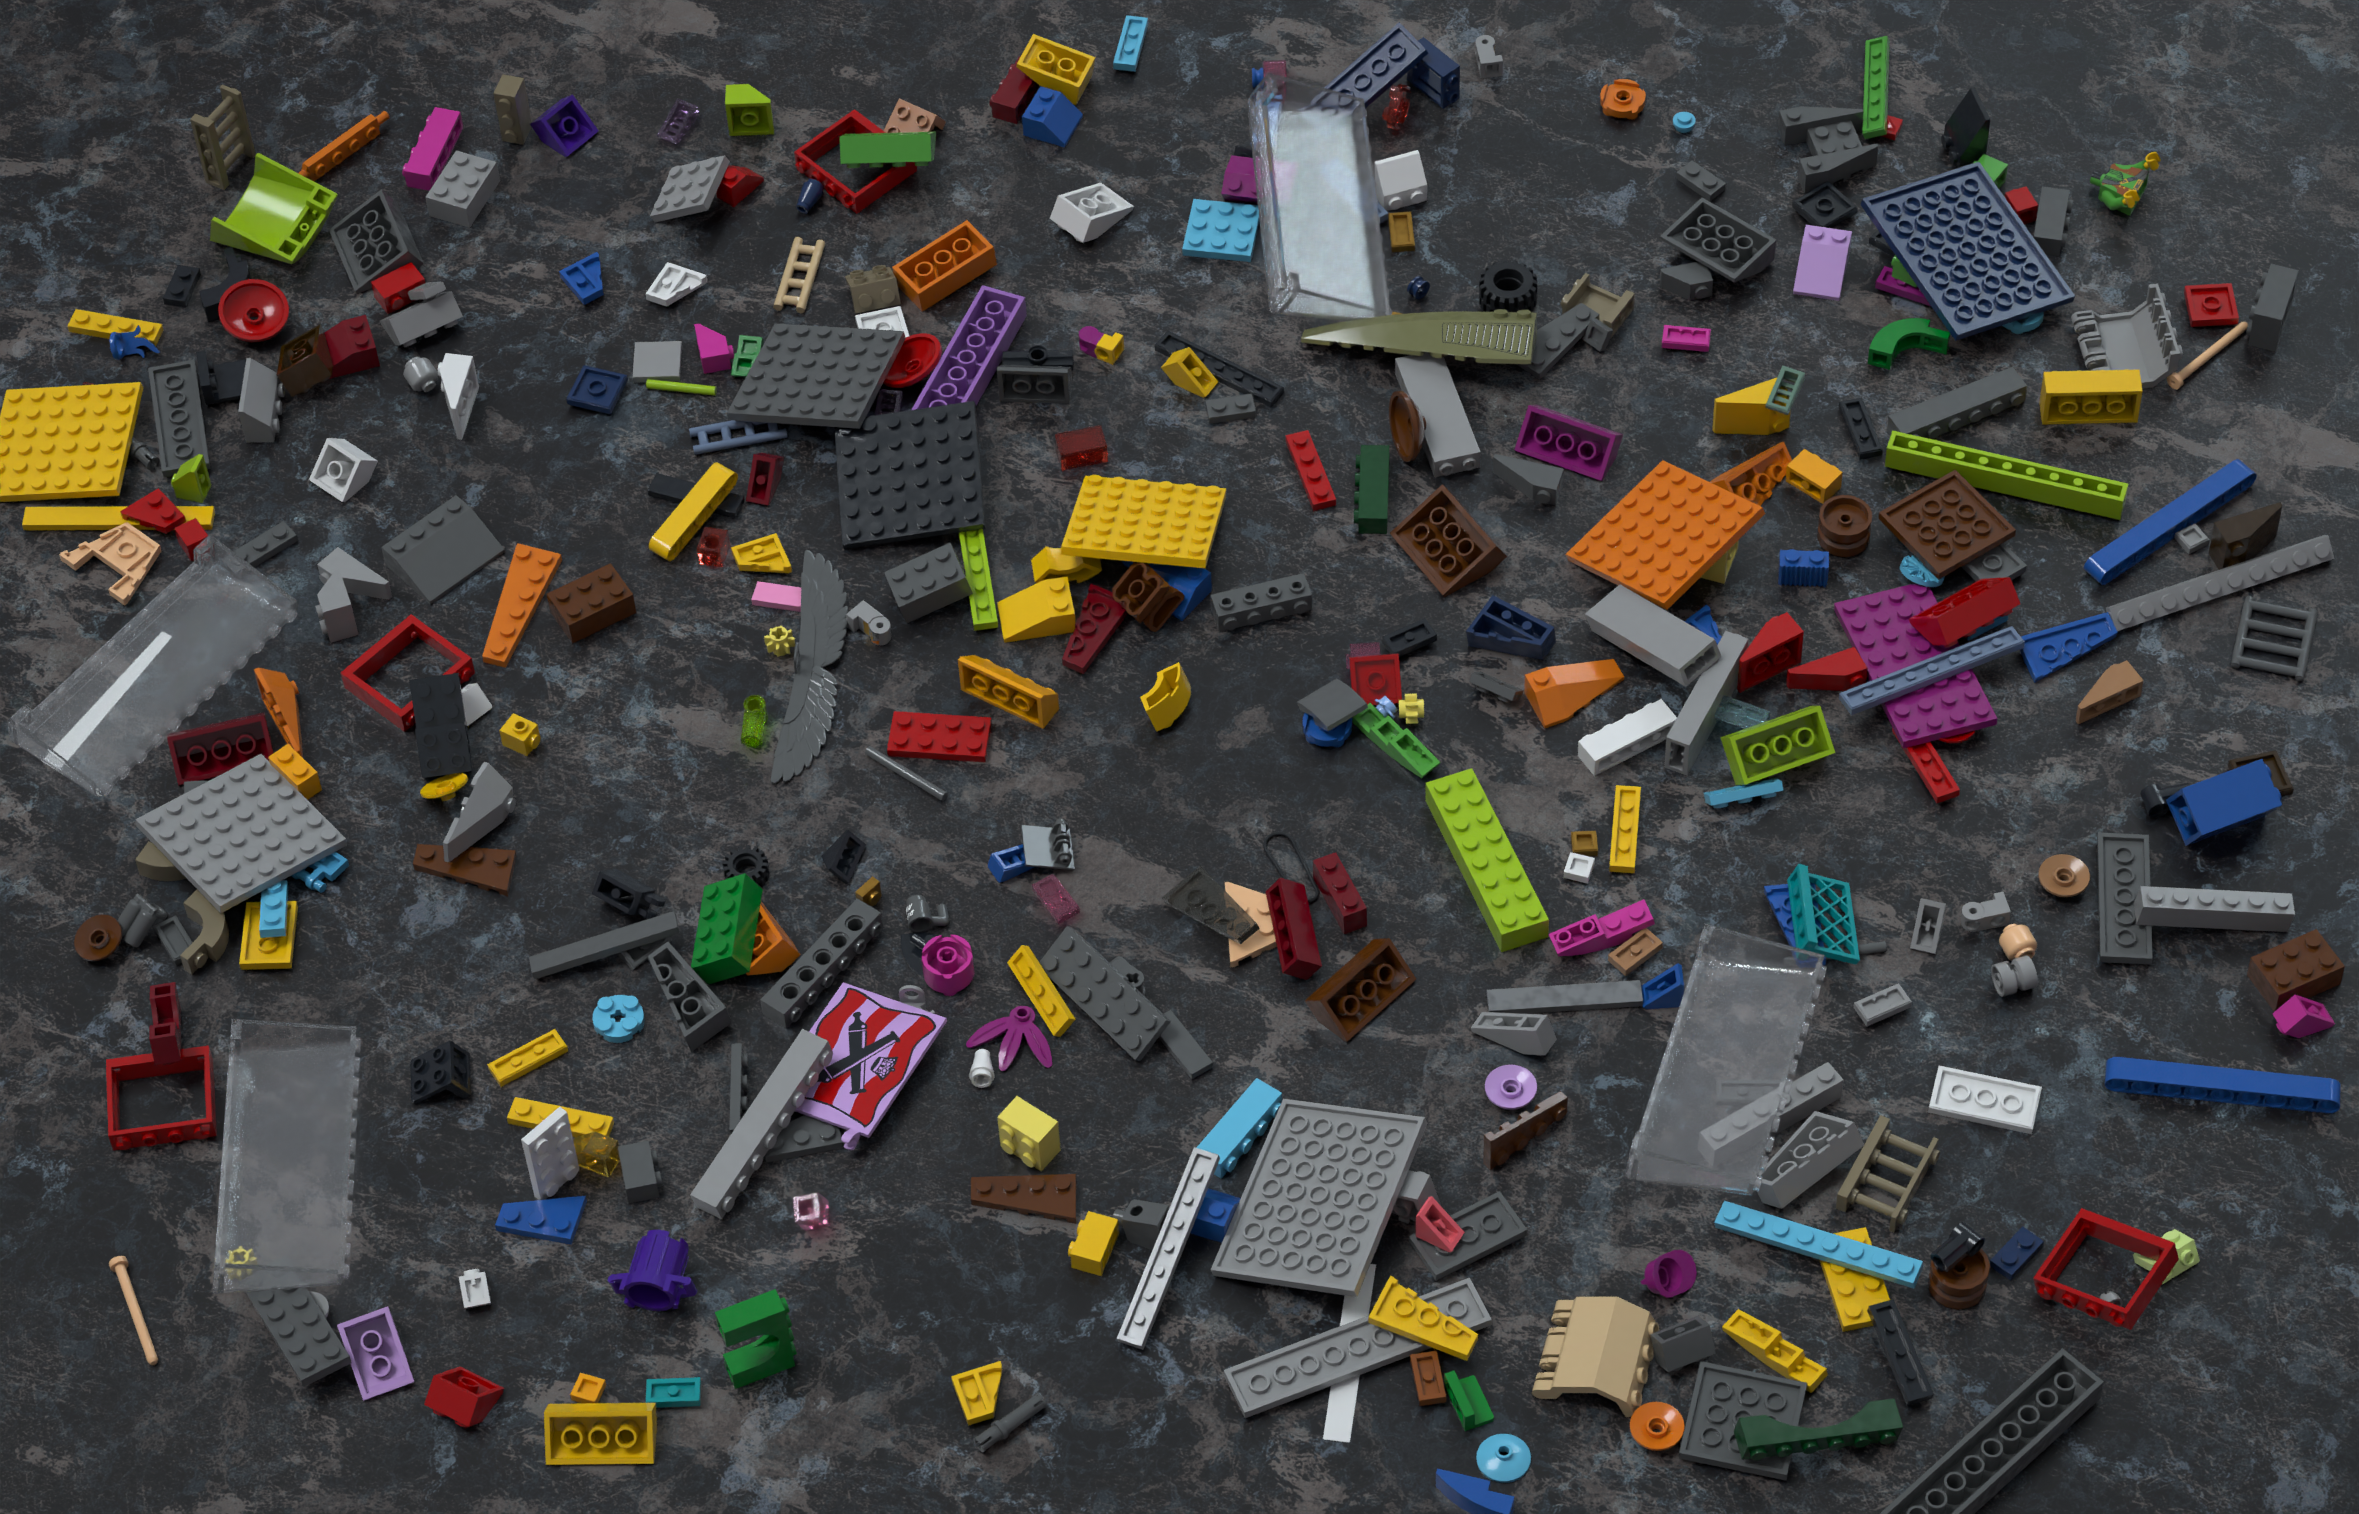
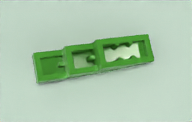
(1396, 742)

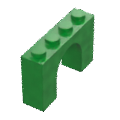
(769, 1354)

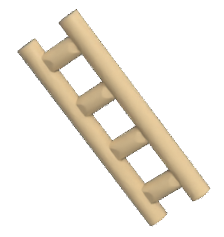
(806, 285)

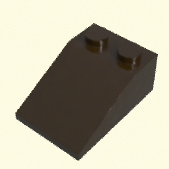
(305, 362)
(2244, 535)

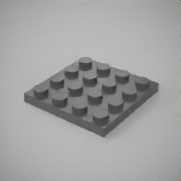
(1722, 1398)

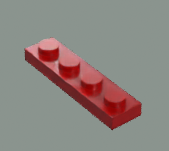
(1310, 470)
(1932, 771)

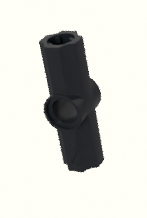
(1039, 356)

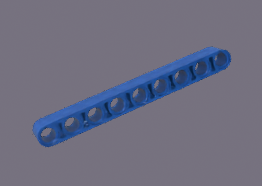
(2163, 524)
(2223, 1085)

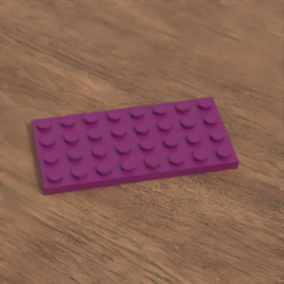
(1888, 642)

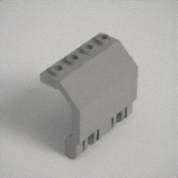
(2131, 339)

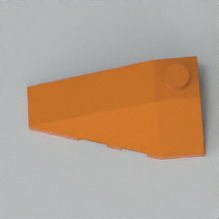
(1756, 476)

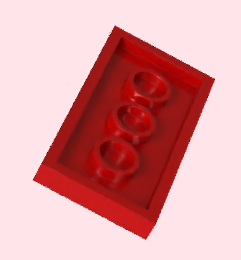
(939, 736)

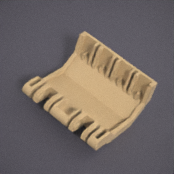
(1597, 1351)

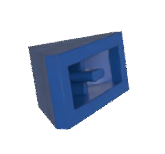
(1664, 990)

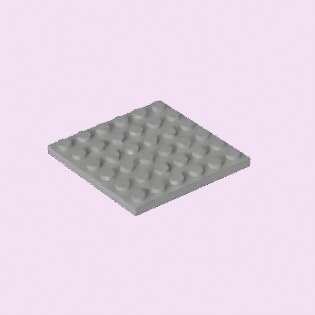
(240, 833)

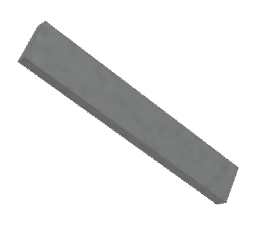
(1565, 997)

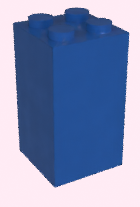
(2224, 802)

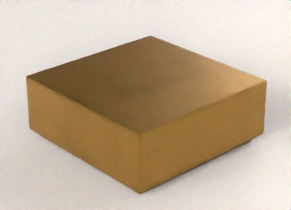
(1584, 843)

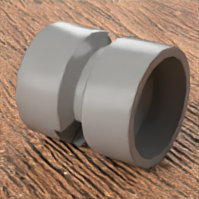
(2010, 977)

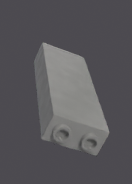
(1448, 435)
(1653, 635)
(1697, 715)

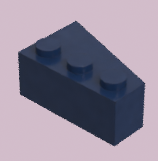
(1510, 631)

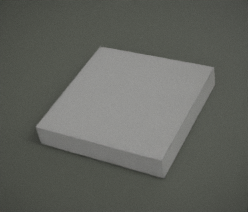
(657, 361)

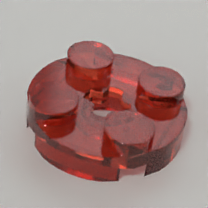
(1398, 106)

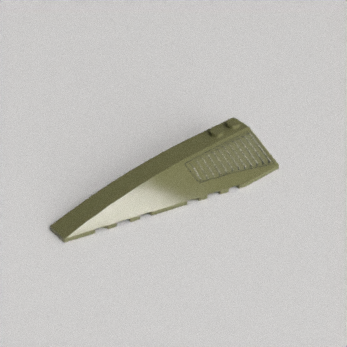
(1487, 336)

